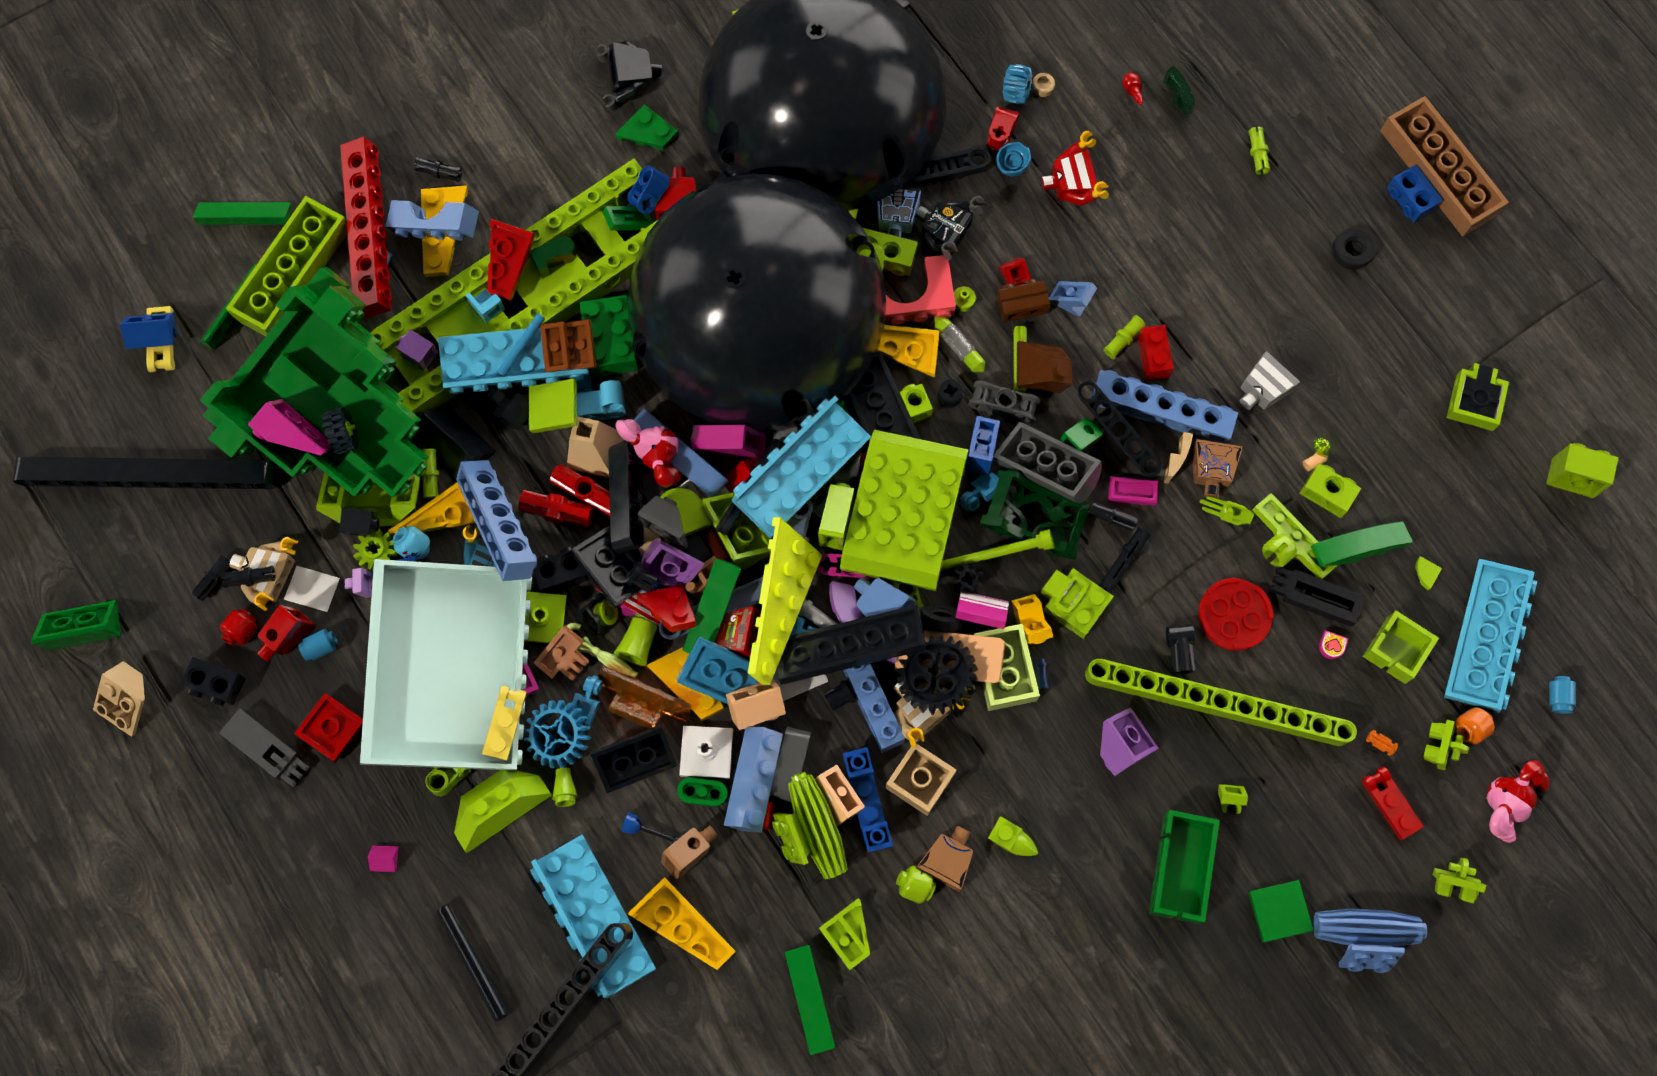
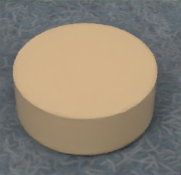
(1043, 84)

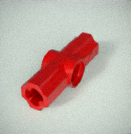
(573, 483)
(556, 508)

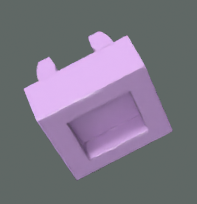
(360, 582)

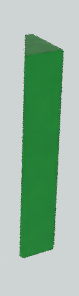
(242, 213)
(222, 321)
(713, 602)
(809, 1000)

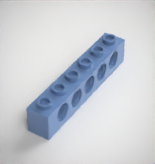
(1170, 418)
(496, 520)

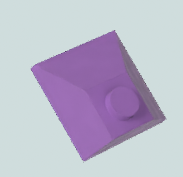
(670, 564)
(1125, 741)

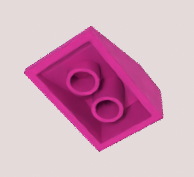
(285, 426)

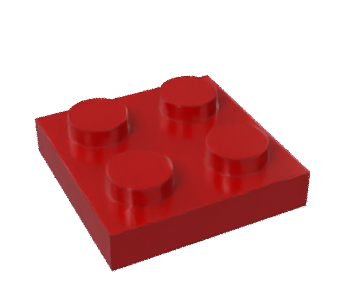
(330, 727)

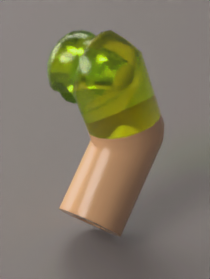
(1321, 454)

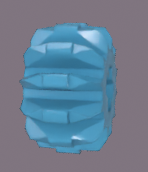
(1017, 83)

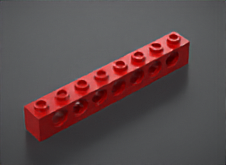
(366, 226)

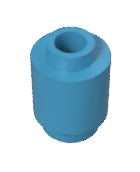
(318, 645)
(1562, 695)

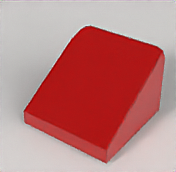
(1015, 271)

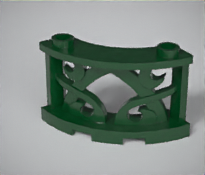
(1002, 522)

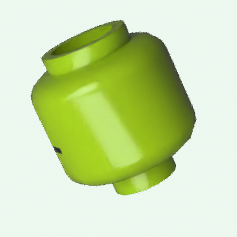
(915, 884)

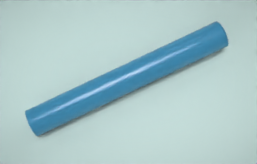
(520, 345)

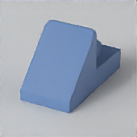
(1072, 296)

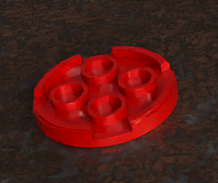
(1235, 614)

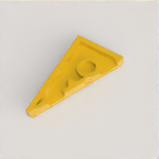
(442, 512)

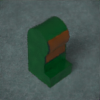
(552, 254)

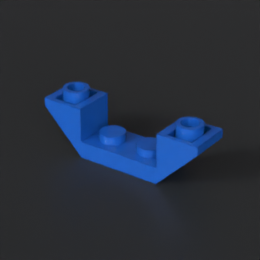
(870, 818)

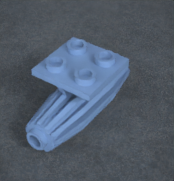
(1369, 936)

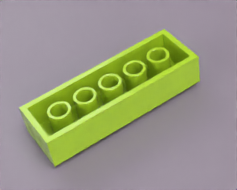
(291, 260)

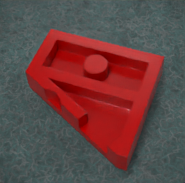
(670, 607)

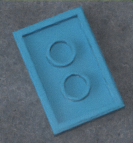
(715, 670)

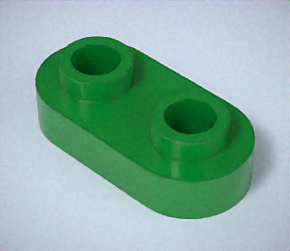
(703, 791)

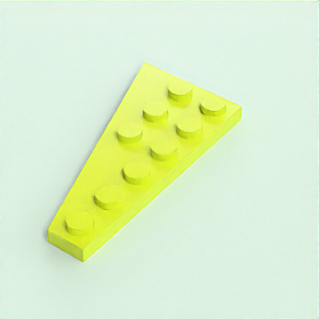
(782, 596)

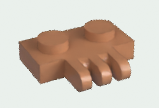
(562, 655)

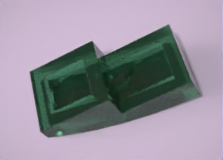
(1183, 96)

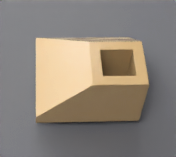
(590, 447)
(121, 697)

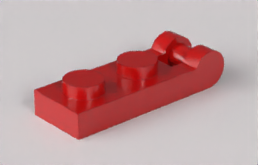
(1392, 803)

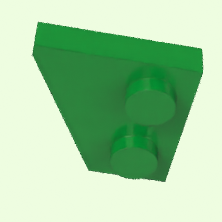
(648, 130)

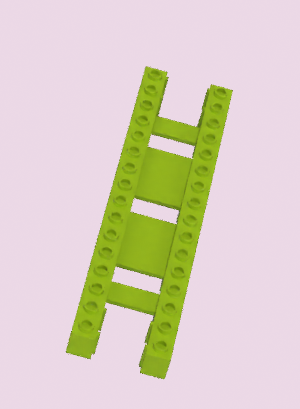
(555, 297)

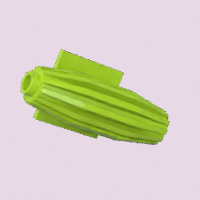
(810, 829)

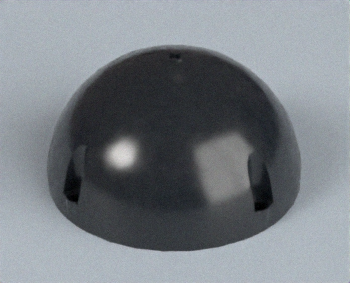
(824, 96)
(791, 327)

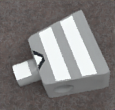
(1267, 383)

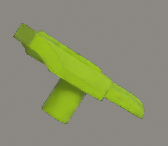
(1230, 511)

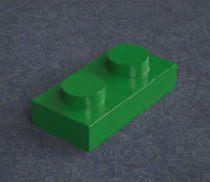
(626, 218)

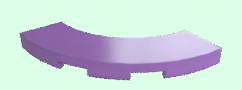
(844, 605)

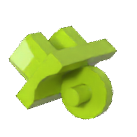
(1440, 755)
(1469, 886)

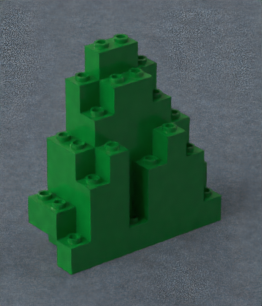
(318, 363)

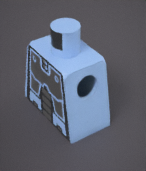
(898, 211)

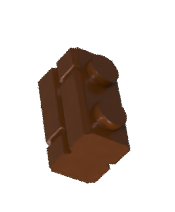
(1022, 300)

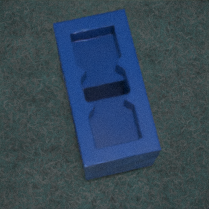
(1419, 191)
(982, 445)

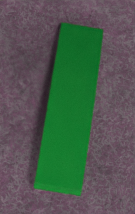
(1361, 543)

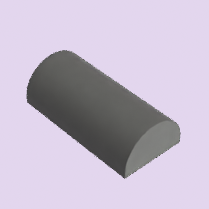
(1049, 463)

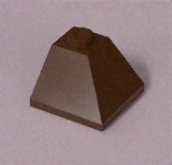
(1043, 367)

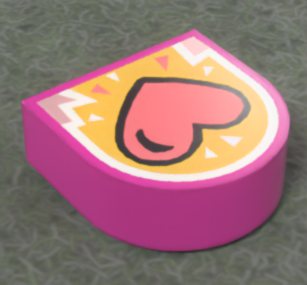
(1332, 645)

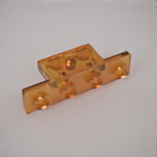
(641, 702)

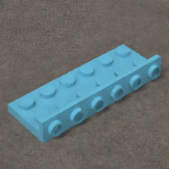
(475, 358)
(800, 466)
(1490, 635)
(586, 908)

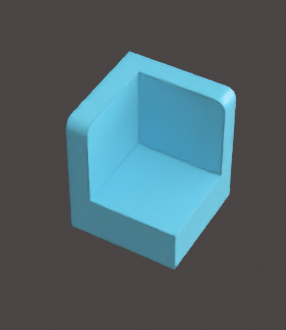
(486, 305)

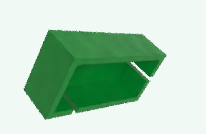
(1184, 867)

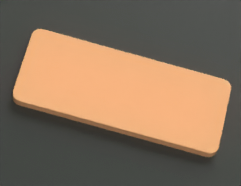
(986, 651)

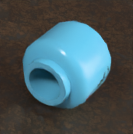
(411, 542)

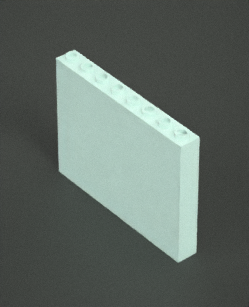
(437, 663)

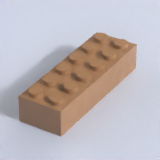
(1427, 141)

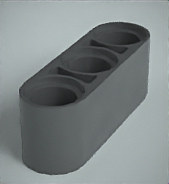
(790, 761)

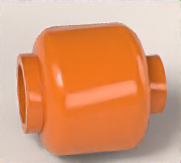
(1475, 725)

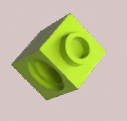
(920, 411)

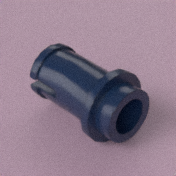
(1041, 673)

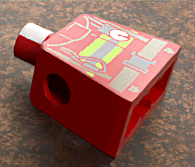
(739, 630)

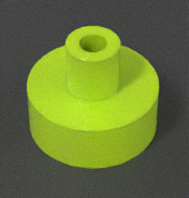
(964, 298)
(606, 613)

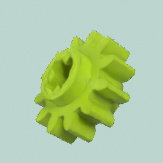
(367, 545)

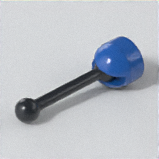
(634, 824)

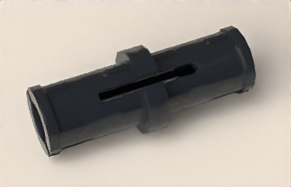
(438, 169)
(248, 576)

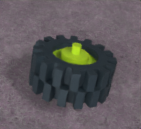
(340, 430)

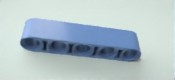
(688, 461)

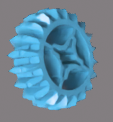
(546, 751)

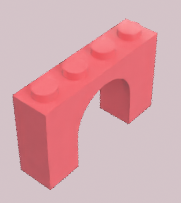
(936, 301)

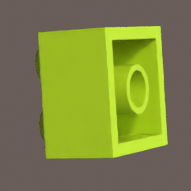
(1582, 470)

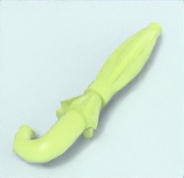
(608, 659)

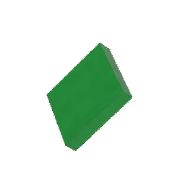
(1280, 911)

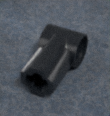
(1181, 642)

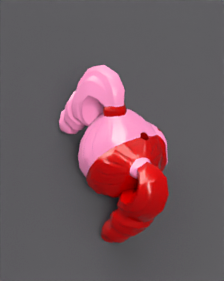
(656, 459)
(1518, 801)

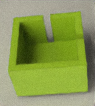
(1400, 647)

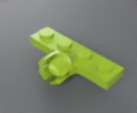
(1289, 538)

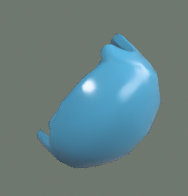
(1013, 159)

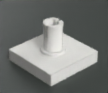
(706, 752)

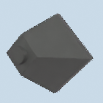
(664, 519)

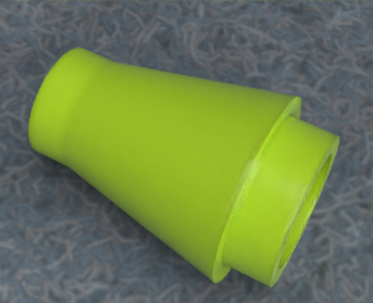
(564, 789)

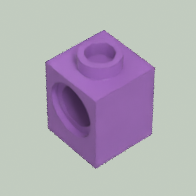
(416, 349)

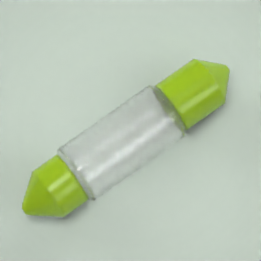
(959, 344)

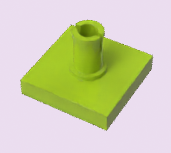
(545, 616)

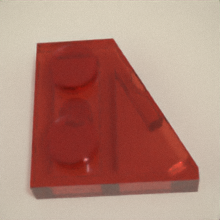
(721, 552)

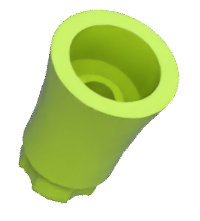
(637, 641)

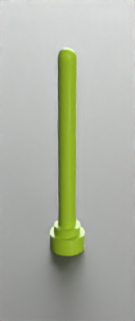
(1042, 541)

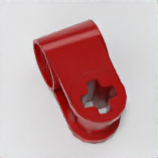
(1002, 127)

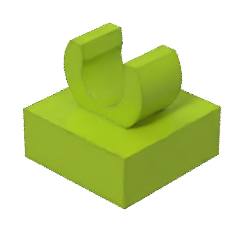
(1232, 795)

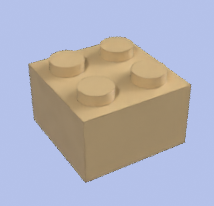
(920, 779)

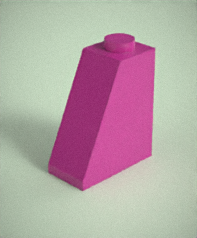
(728, 440)

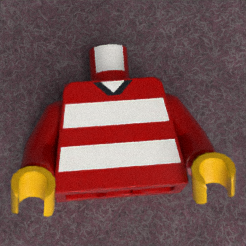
(1074, 175)

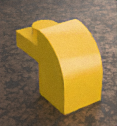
(1030, 614)

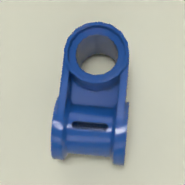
(649, 188)

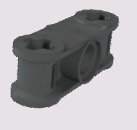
(1017, 400)

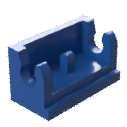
(148, 330)

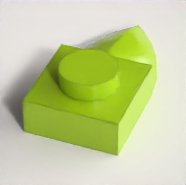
(1012, 838)

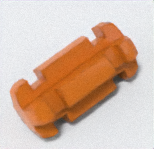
(1382, 742)

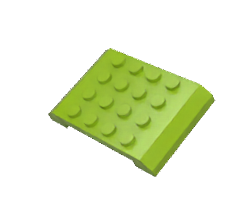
(903, 510)

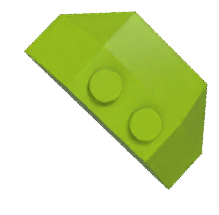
(496, 805)

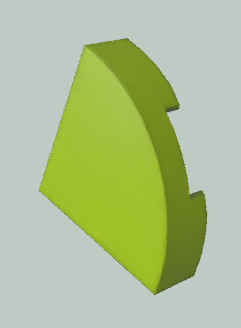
(1427, 572)

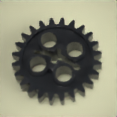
(959, 675)

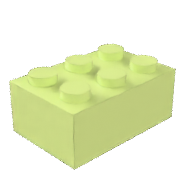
(1017, 674)

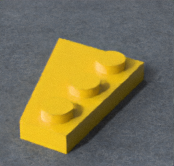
(911, 347)
(667, 671)

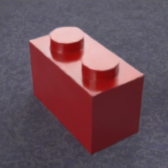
(1155, 353)

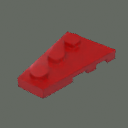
(508, 255)

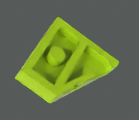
(848, 934)

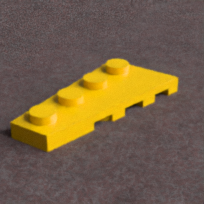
(437, 252)
(680, 922)

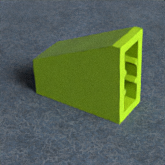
(836, 516)

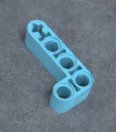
(602, 404)

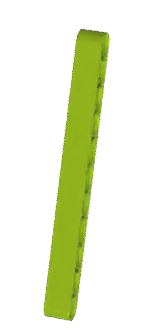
(1231, 699)

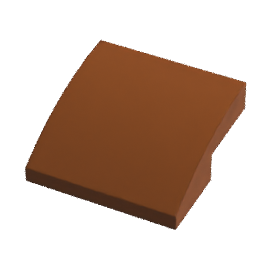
(568, 346)

